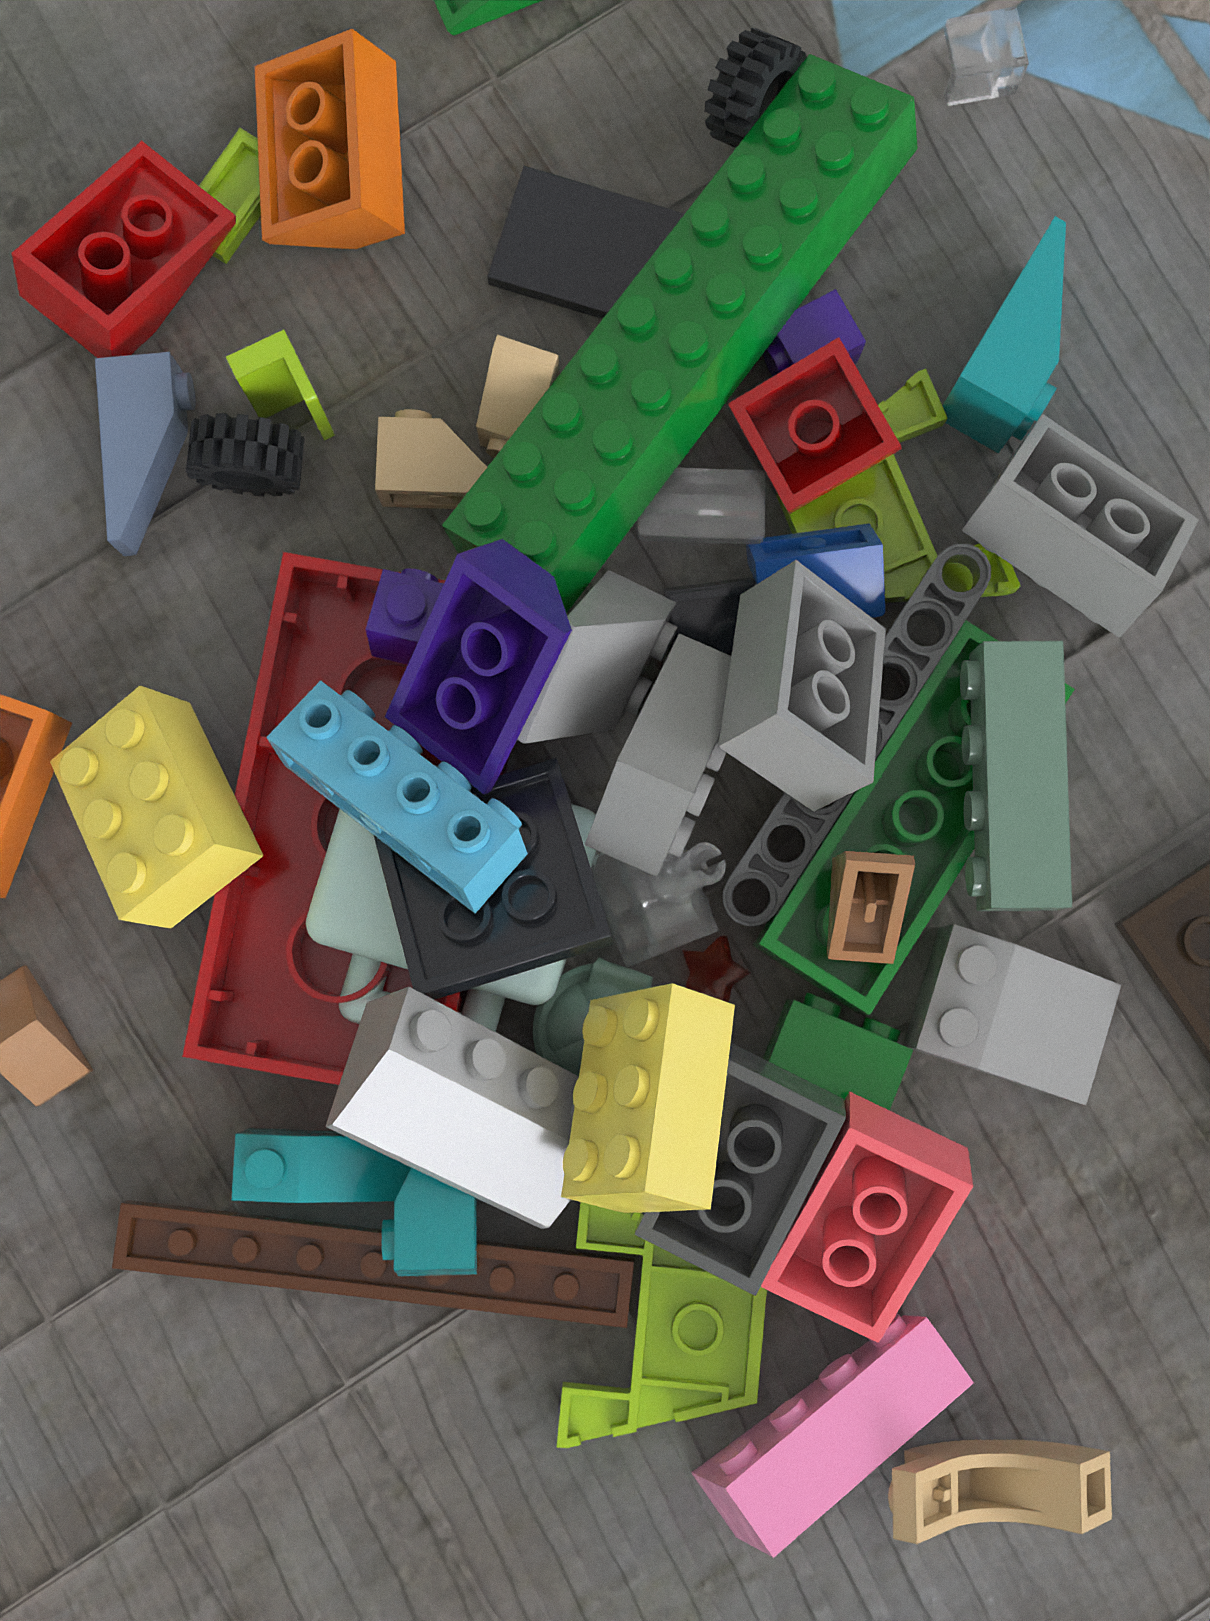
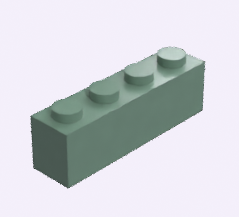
(1017, 776)

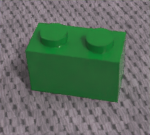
(836, 1053)

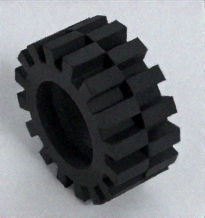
(749, 83)
(245, 455)

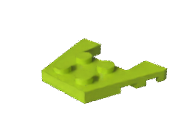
(885, 502)
(691, 1343)

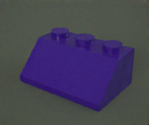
(482, 660)

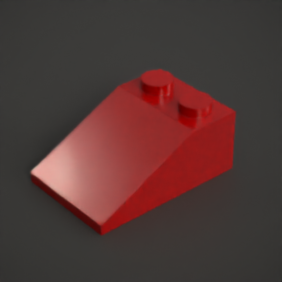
(121, 253)

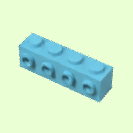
(400, 794)

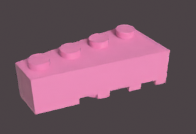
(832, 1434)

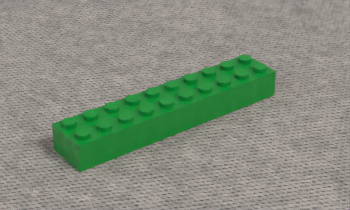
(690, 325)

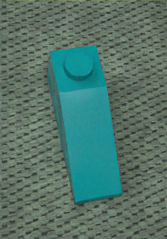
(311, 1168)
(431, 1229)

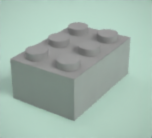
(1082, 526)
(804, 688)
(665, 760)

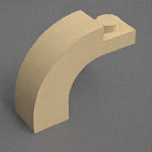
(999, 1482)

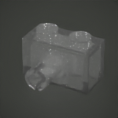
(662, 911)

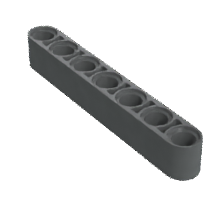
(915, 664)

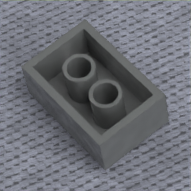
(767, 1158)

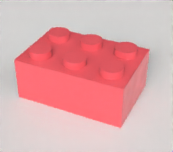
(871, 1219)

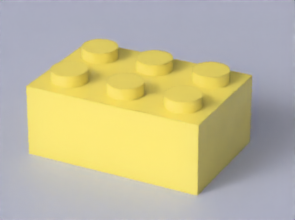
(155, 809)
(649, 1101)

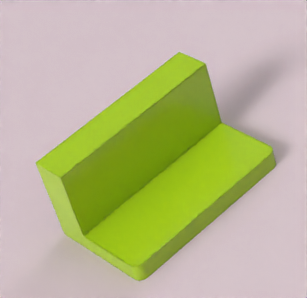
(276, 380)

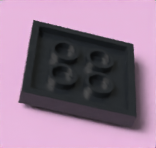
(532, 919)

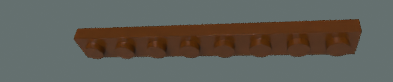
(351, 1264)

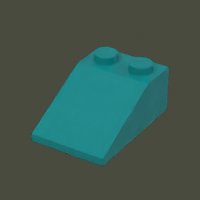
(1009, 371)

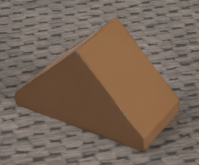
(867, 905)
(34, 1042)

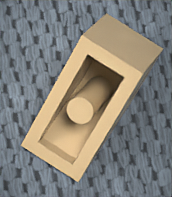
(513, 386)
(422, 462)

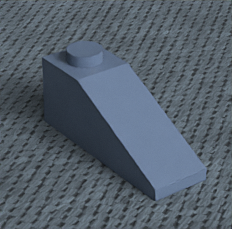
(141, 435)

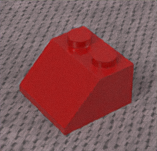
(814, 425)

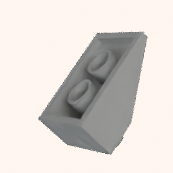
(603, 661)
(1012, 1013)

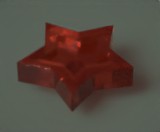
(714, 970)

